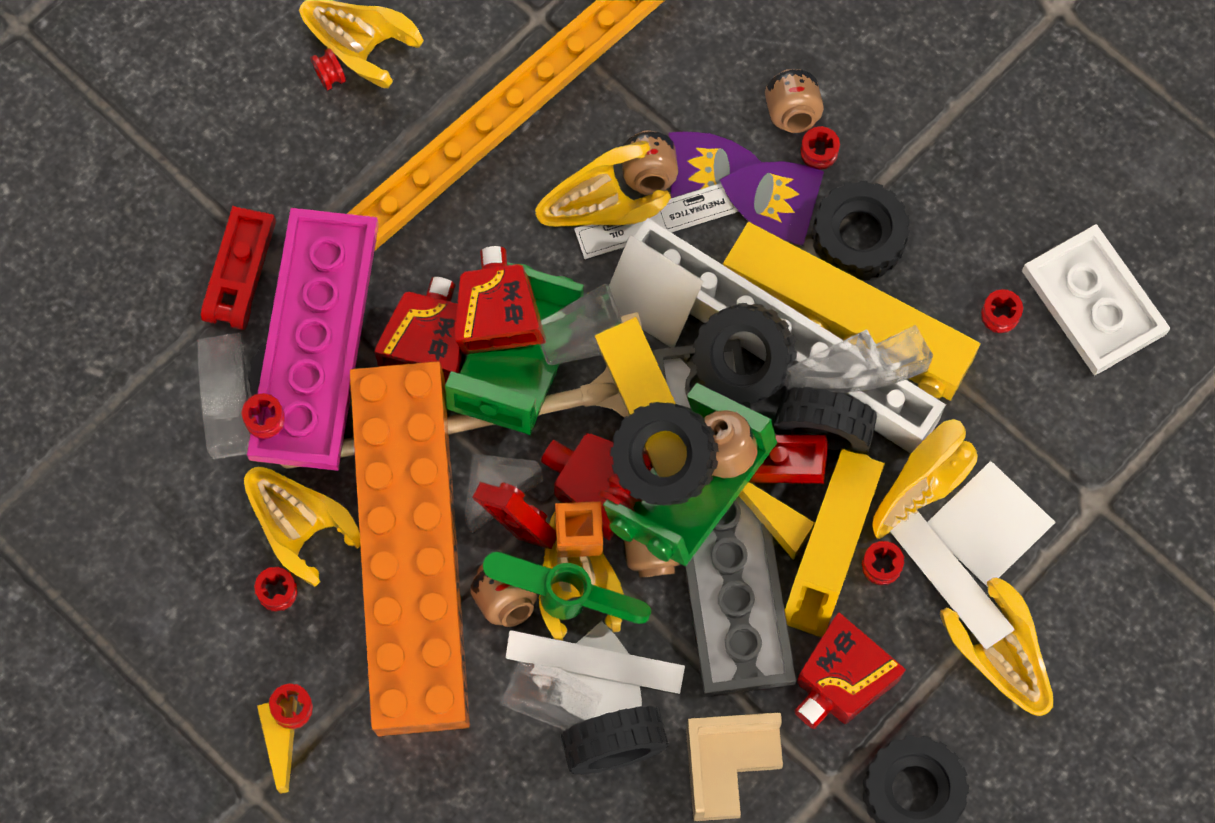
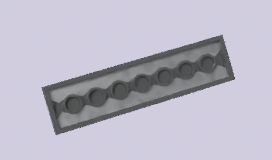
(733, 575)

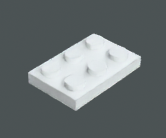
(1095, 299)

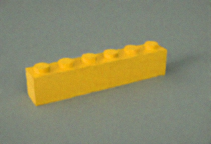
(848, 304)

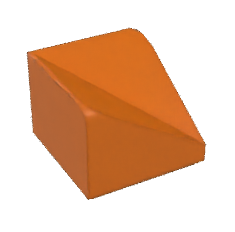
(578, 529)

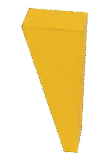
(783, 522)
(279, 742)

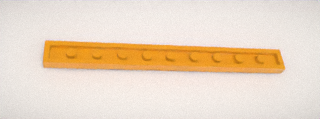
(500, 113)

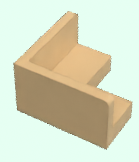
(721, 749)

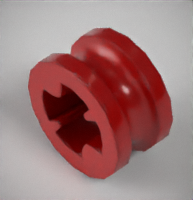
(328, 69)
(809, 140)
(1000, 299)
(253, 407)
(617, 494)
(896, 566)
(272, 576)
(303, 699)

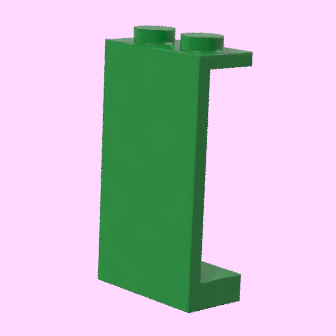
(512, 382)
(682, 528)

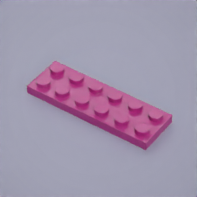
(315, 336)

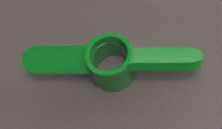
(539, 579)

